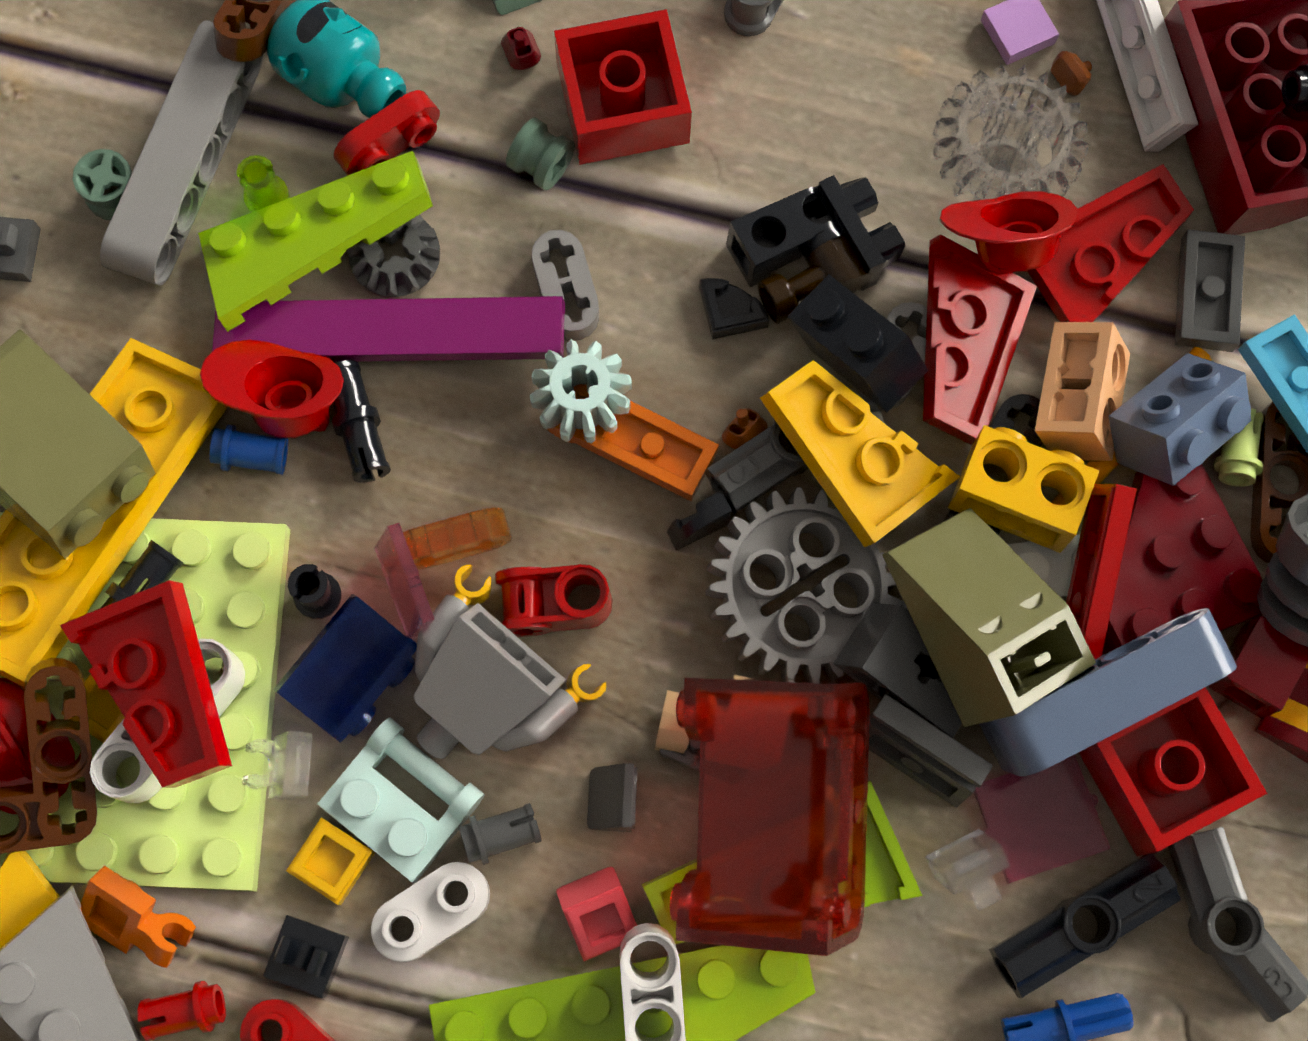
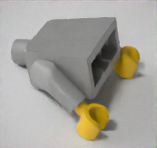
(485, 681)

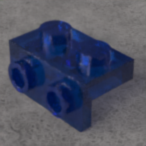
(348, 669)

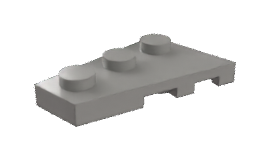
(58, 981)

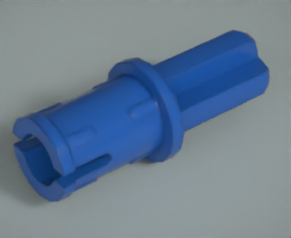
(1073, 1021)

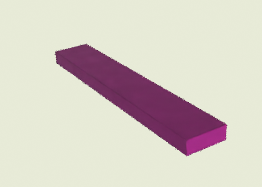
(407, 328)

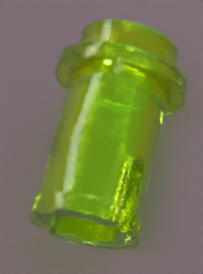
(260, 183)

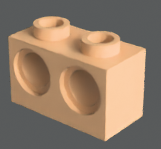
(1082, 389)

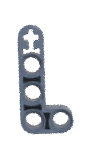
(1113, 694)

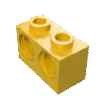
(1019, 503)

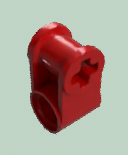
(547, 599)

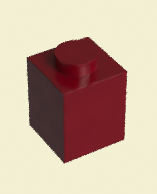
(1265, 669)

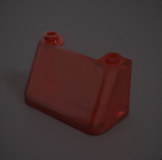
(776, 814)

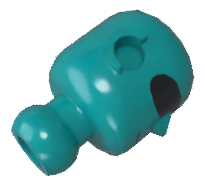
(331, 57)

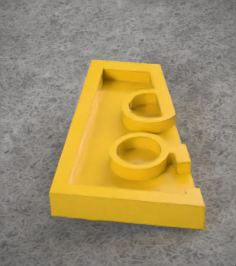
(856, 458)

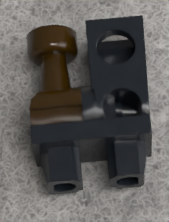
(822, 227)

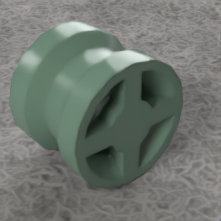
(540, 153)
(98, 172)

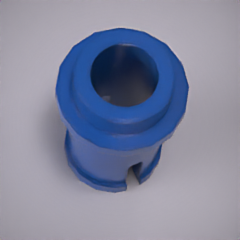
(248, 450)

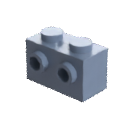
(1180, 418)

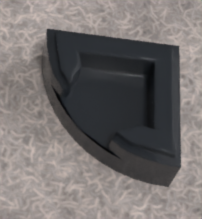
(731, 308)
(710, 517)

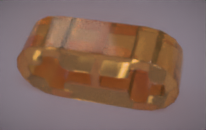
(458, 537)

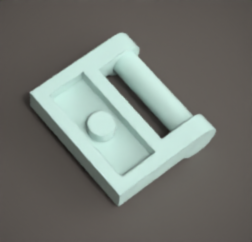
(388, 817)

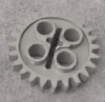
(773, 541)

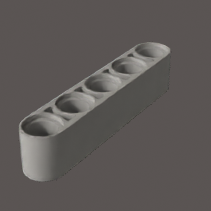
(178, 161)

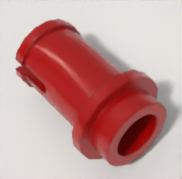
(183, 1011)

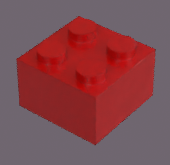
(623, 86)
(1172, 773)

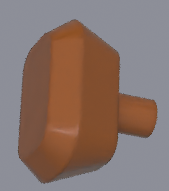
(1071, 72)
(743, 428)

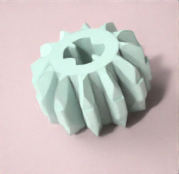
(603, 384)

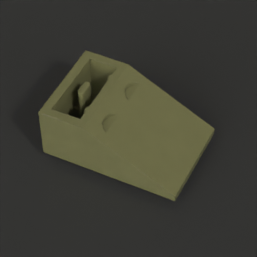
(986, 619)

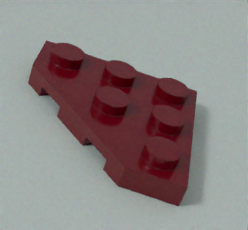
(1180, 560)

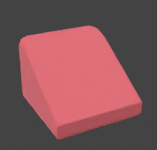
(596, 912)

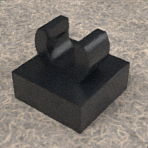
(305, 956)

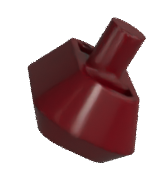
(520, 48)

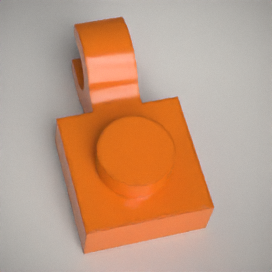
(124, 918)

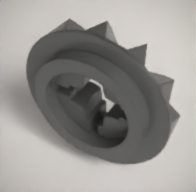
(398, 275)

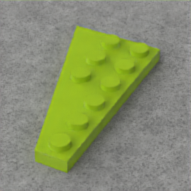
(723, 996)

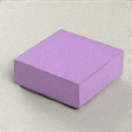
(1019, 28)

